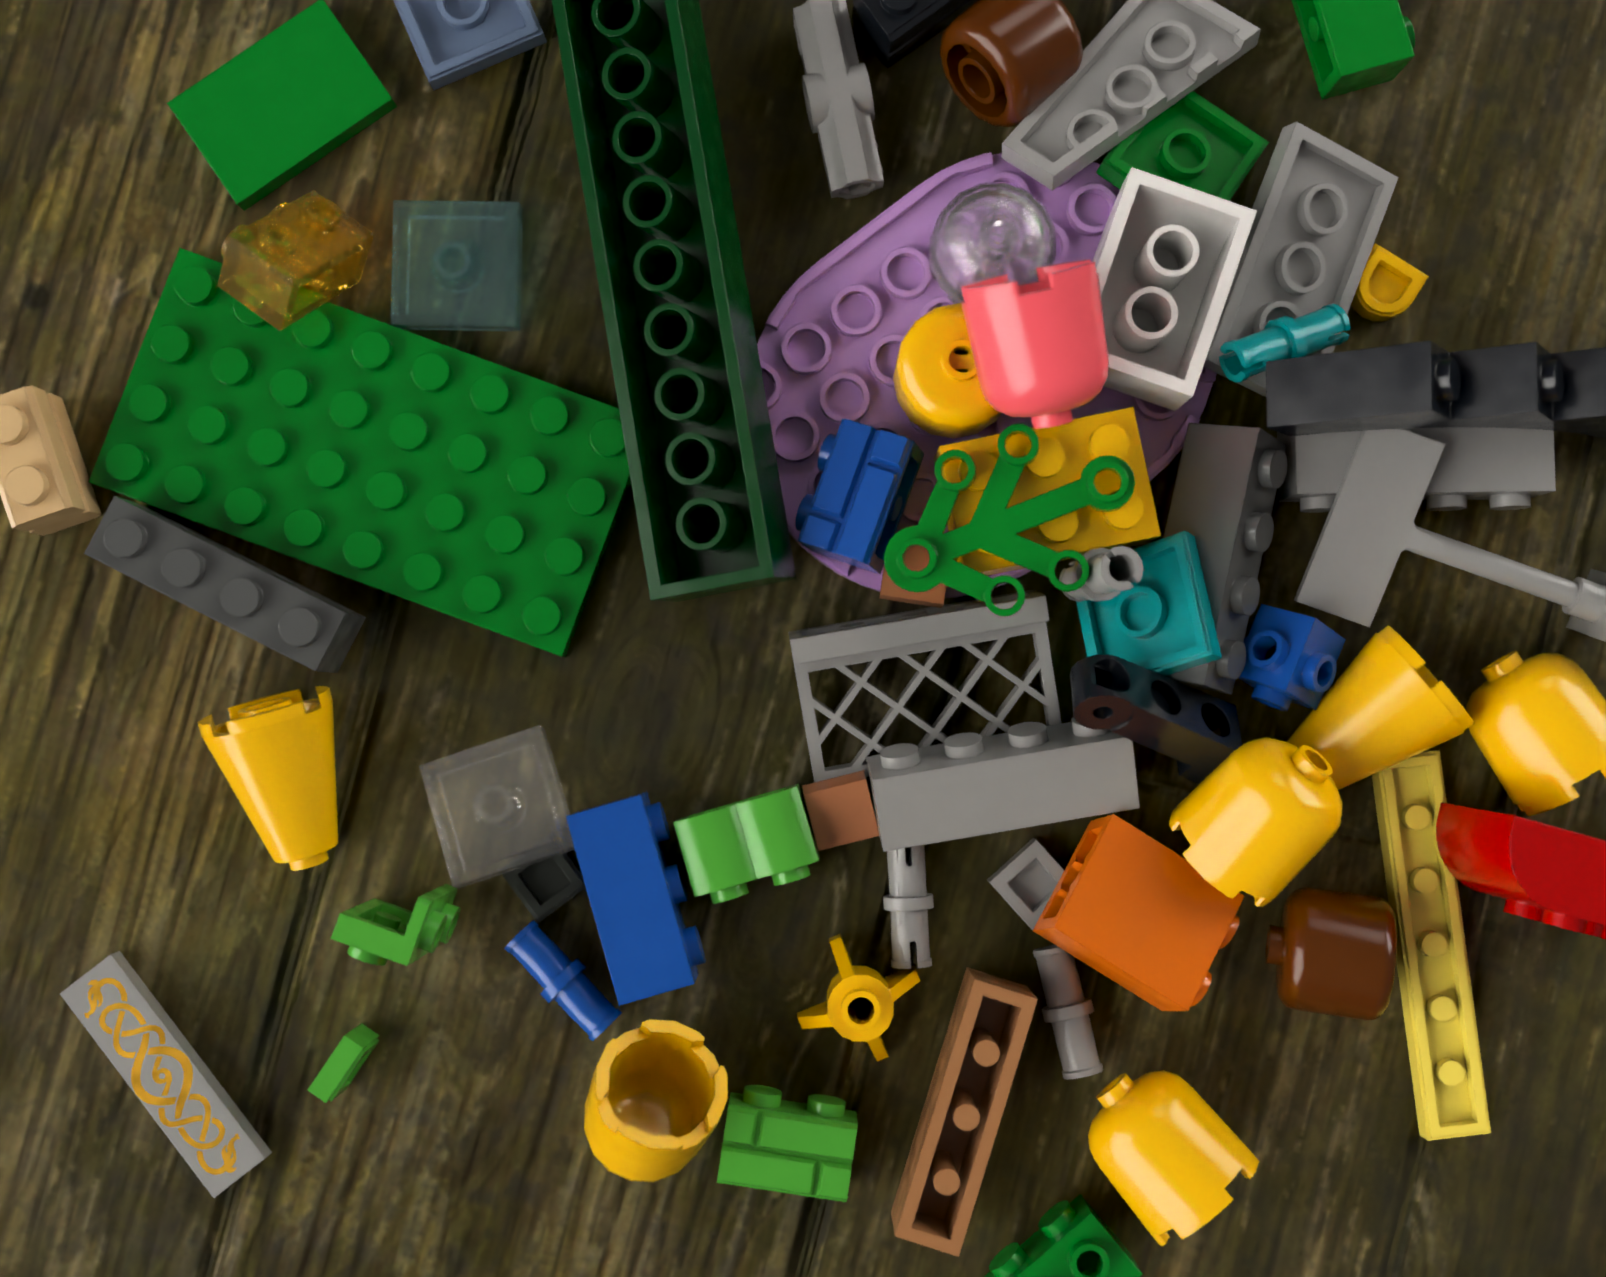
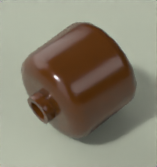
(1010, 56)
(1334, 953)

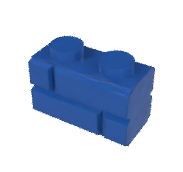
(858, 494)

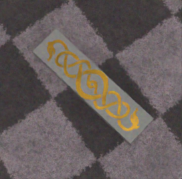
(165, 1073)

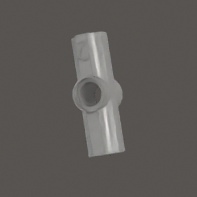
(838, 98)

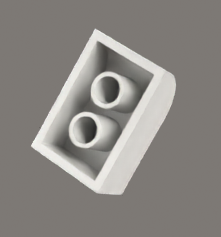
(1165, 283)

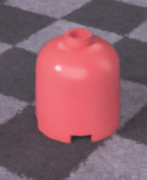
(1039, 341)

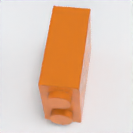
(1139, 915)

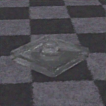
(498, 806)

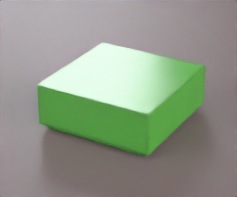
(344, 1063)

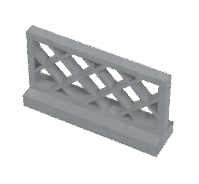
(915, 633)

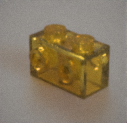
(294, 259)

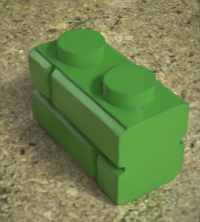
(788, 1144)

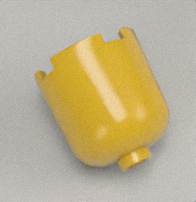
(1539, 728)
(1259, 818)
(654, 1100)
(1166, 1152)

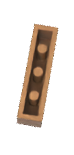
(962, 1111)

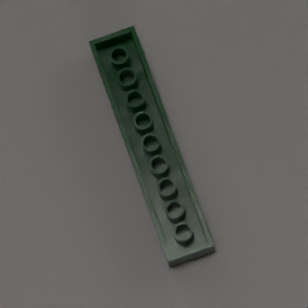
(674, 297)

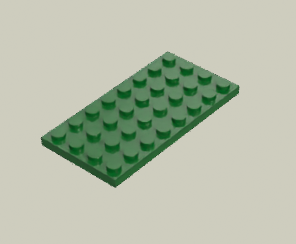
(372, 456)

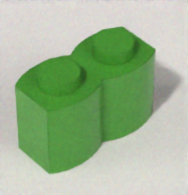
(746, 843)

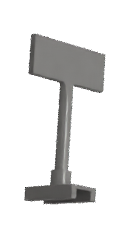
(1375, 523)

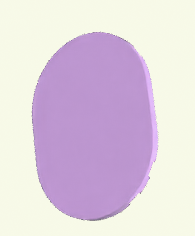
(842, 323)

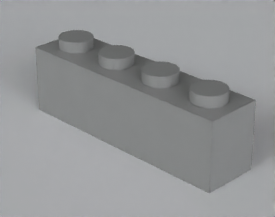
(1476, 464)
(999, 782)

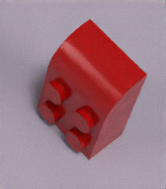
(1532, 865)

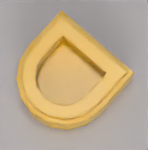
(1386, 286)

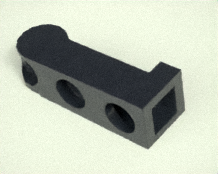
(1155, 713)

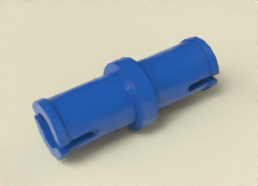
(563, 980)

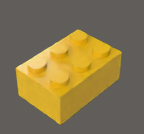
(1060, 461)

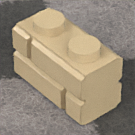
(41, 464)

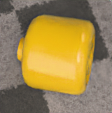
(929, 380)

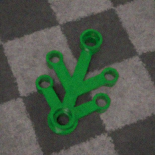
(995, 527)

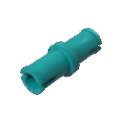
(1284, 340)

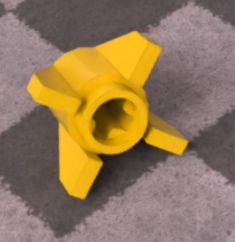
(857, 982)

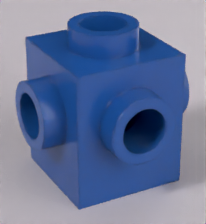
(1290, 658)

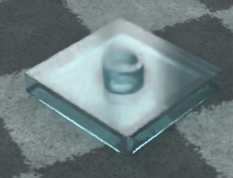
(456, 265)

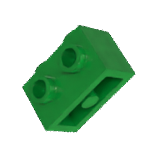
(1068, 1244)

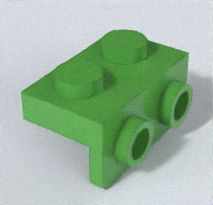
(389, 932)

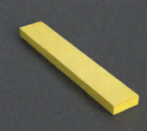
(1430, 952)

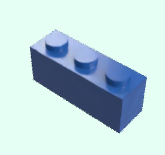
(636, 897)

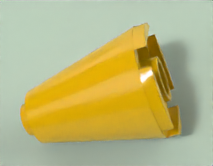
(1381, 712)
(282, 771)

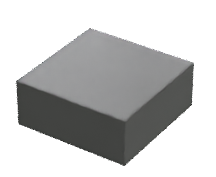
(1028, 881)

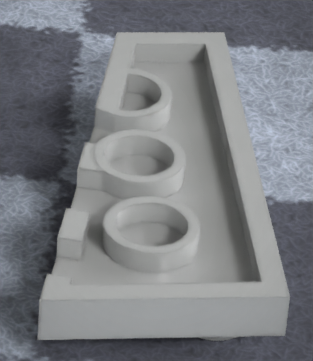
(1126, 78)

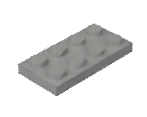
(1306, 240)

